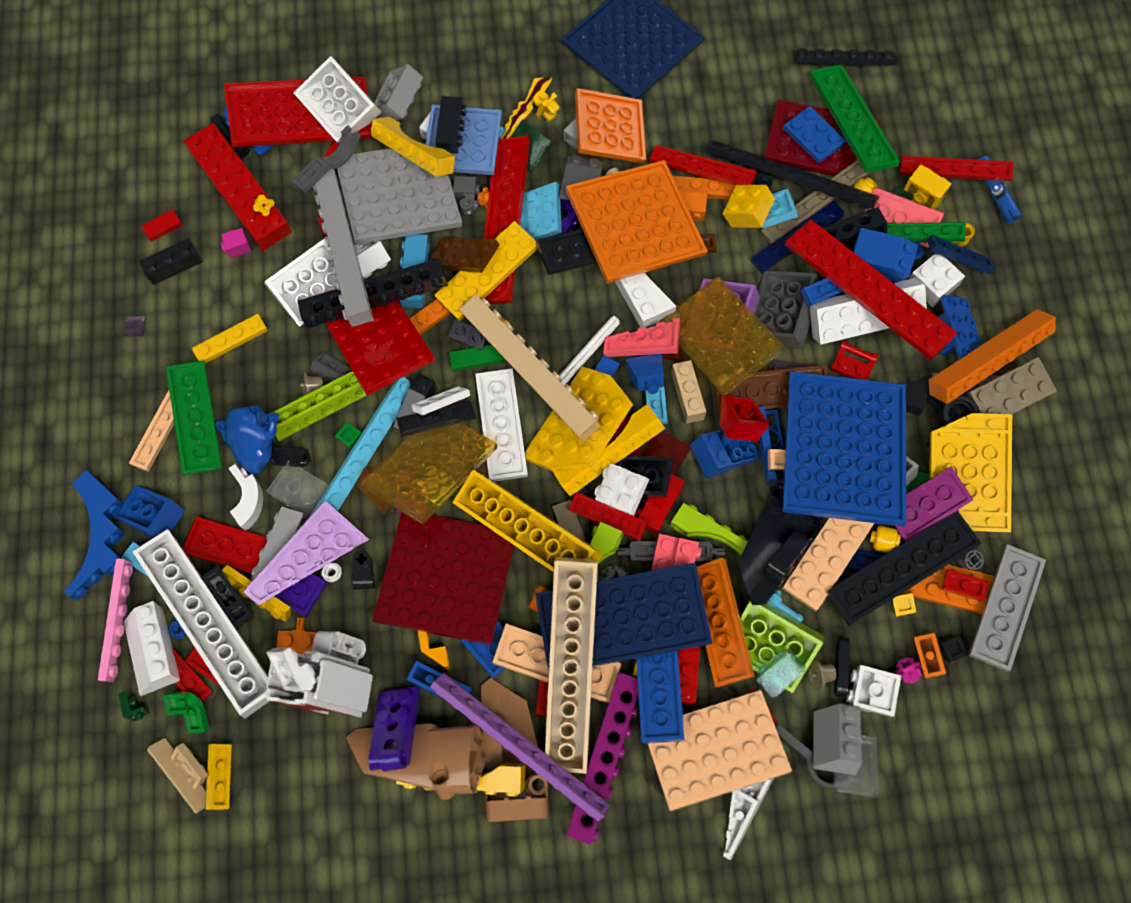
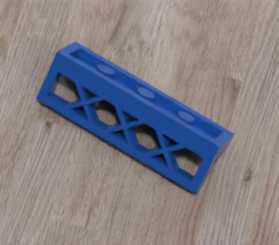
(765, 445)

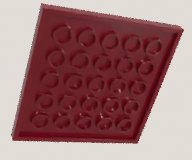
(445, 579)

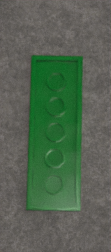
(193, 418)

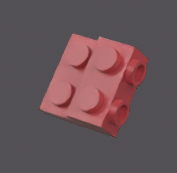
(674, 552)

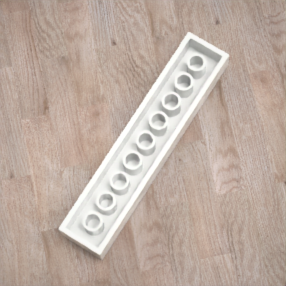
(205, 622)

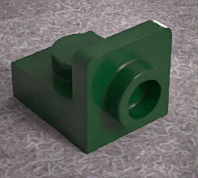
(128, 706)

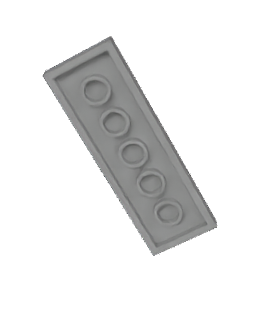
(1007, 608)

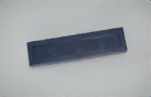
(960, 254)

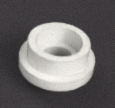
(331, 566)

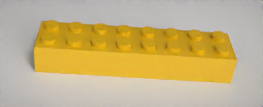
(520, 522)

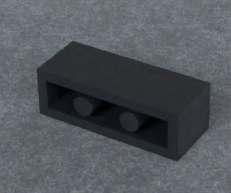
(451, 124)
(170, 261)

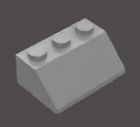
(398, 92)
(837, 739)

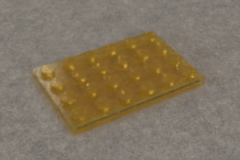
(723, 336)
(429, 468)

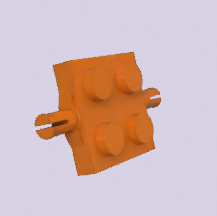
(298, 639)

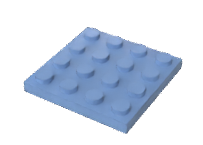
(479, 140)

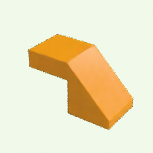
(438, 655)

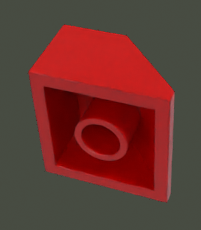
(742, 419)

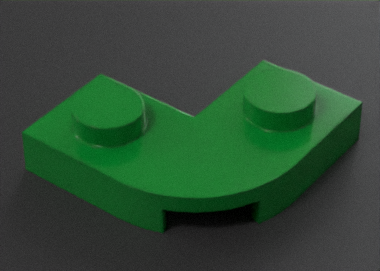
(191, 707)

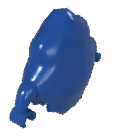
(249, 436)

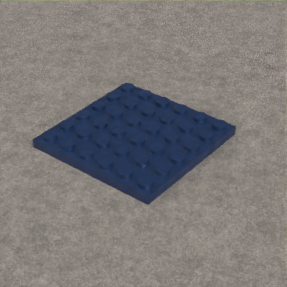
(633, 43)

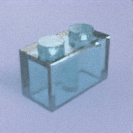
(780, 672)

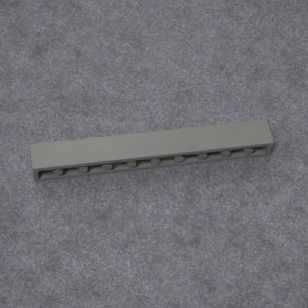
(343, 250)

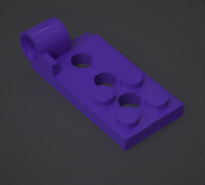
(400, 755)

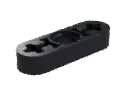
(842, 667)

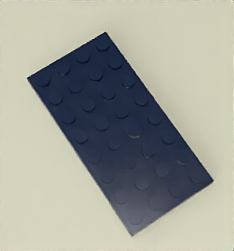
(641, 615)

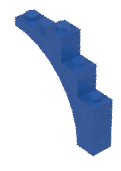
(104, 534)

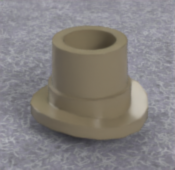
(311, 383)
(820, 674)

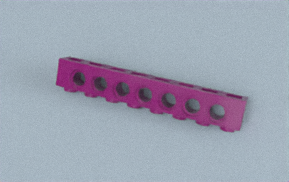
(623, 684)

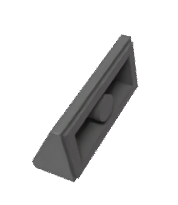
(329, 367)

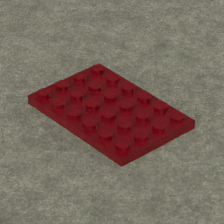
(786, 150)

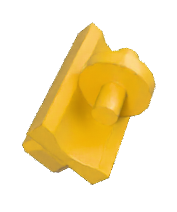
(547, 106)

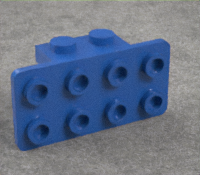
(960, 319)

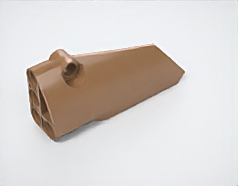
(515, 712)
(441, 758)

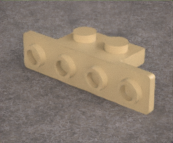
(182, 771)

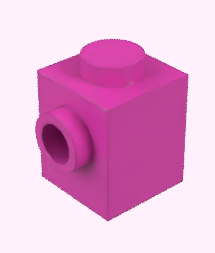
(235, 243)

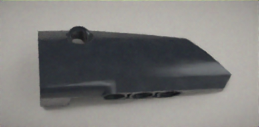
(775, 546)

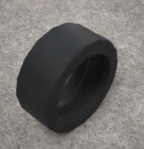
(966, 401)

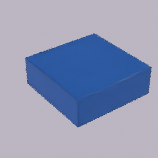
(607, 366)

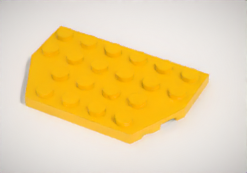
(559, 446)
(982, 458)

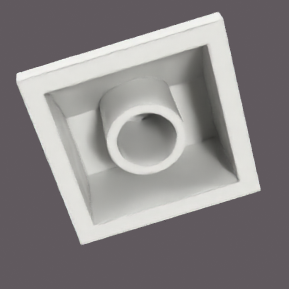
(371, 256)

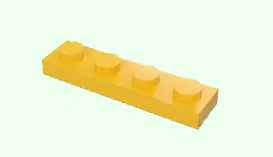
(230, 339)
(276, 607)

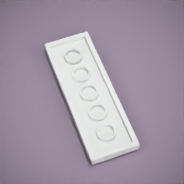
(501, 424)

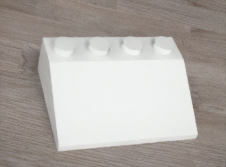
(336, 100)
(303, 278)

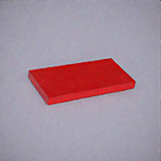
(224, 545)

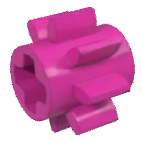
(909, 670)

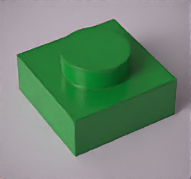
(348, 435)

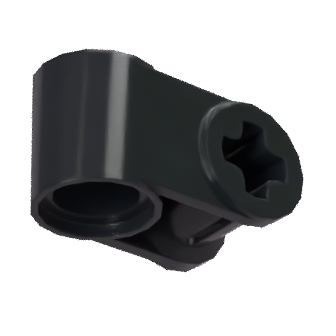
(362, 574)

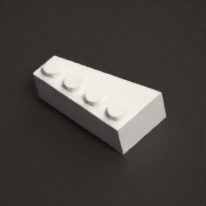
(645, 299)

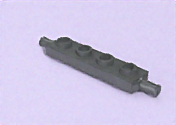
(644, 551)

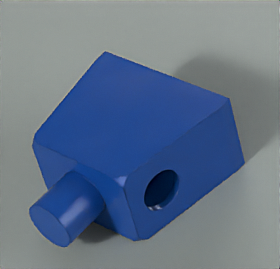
(646, 372)

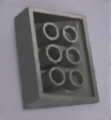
(784, 307)

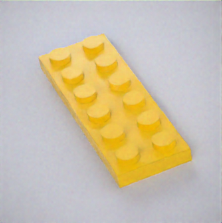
(513, 250)

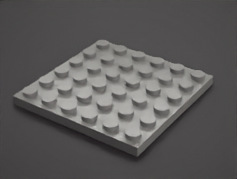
(394, 197)

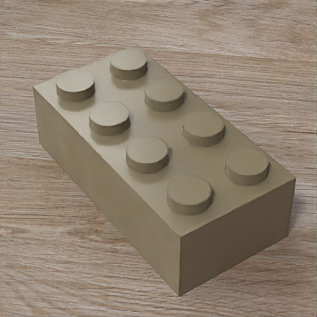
(1013, 389)

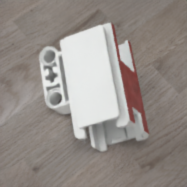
(340, 681)

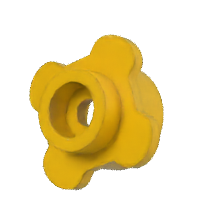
(263, 200)

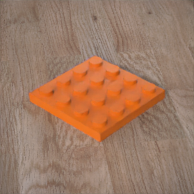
(610, 126)

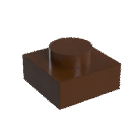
(710, 242)

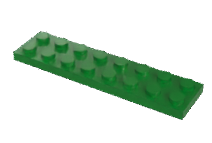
(854, 119)

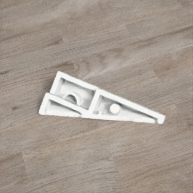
(742, 810)

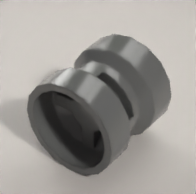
(971, 560)

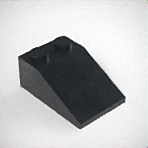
(655, 469)

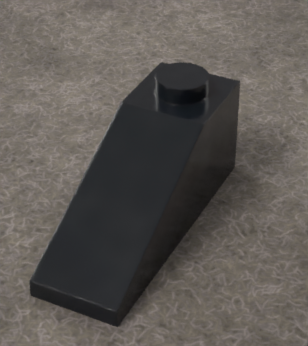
(420, 389)
(227, 597)

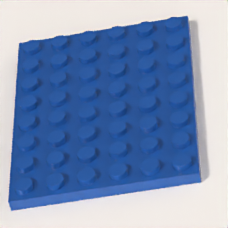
(845, 449)

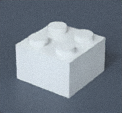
(939, 278)

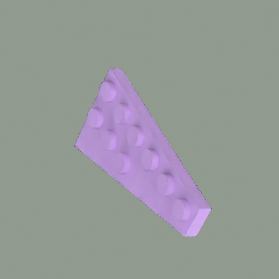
(313, 546)

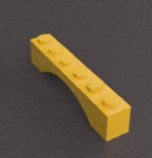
(432, 159)
(640, 429)
(506, 778)

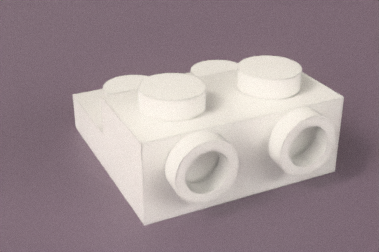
(621, 489)
(292, 675)
(874, 690)

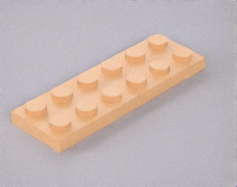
(826, 560)
(525, 654)

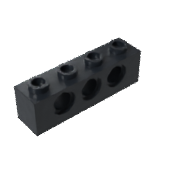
(848, 229)

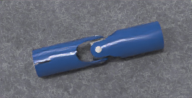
(1005, 204)

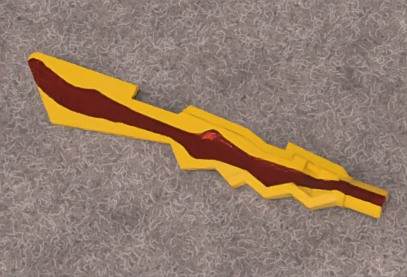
(525, 107)

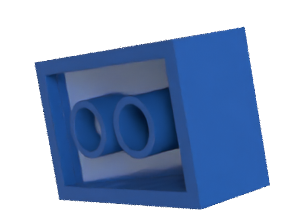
(886, 253)
(149, 512)

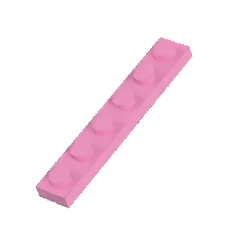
(114, 624)

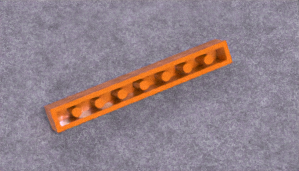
(992, 356)

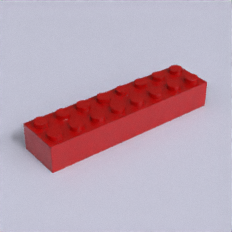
(236, 186)

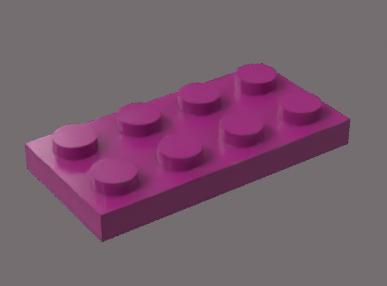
(933, 502)

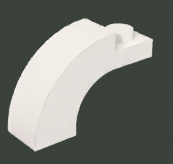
(251, 501)

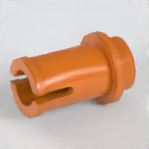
(533, 604)

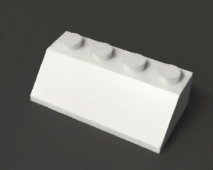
(150, 648)

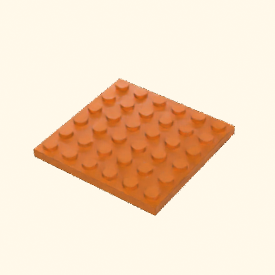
(635, 221)

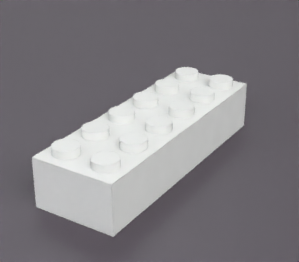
(845, 318)

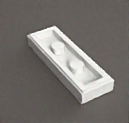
(440, 400)

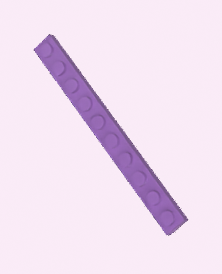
(520, 747)

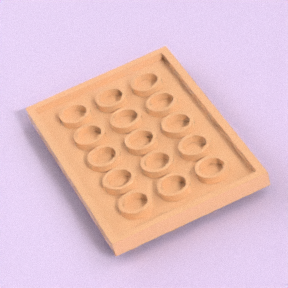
(721, 753)

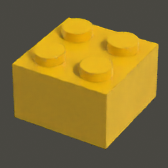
(927, 187)
(748, 206)

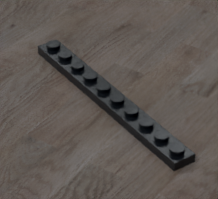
(797, 176)

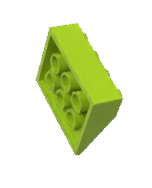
(771, 630)

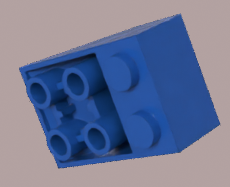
(720, 455)

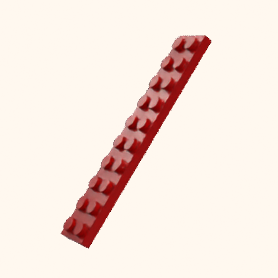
(506, 201)
(871, 289)

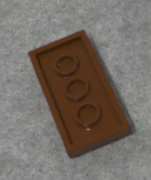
(465, 253)

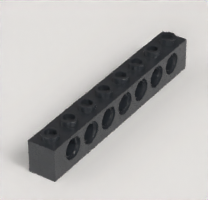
(381, 285)

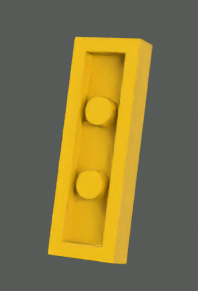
(218, 776)

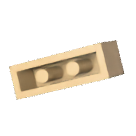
(688, 392)

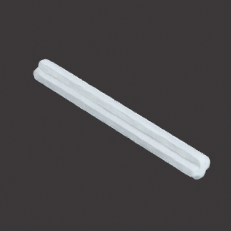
(588, 350)

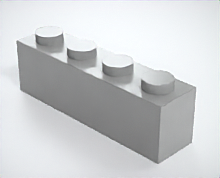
(285, 526)

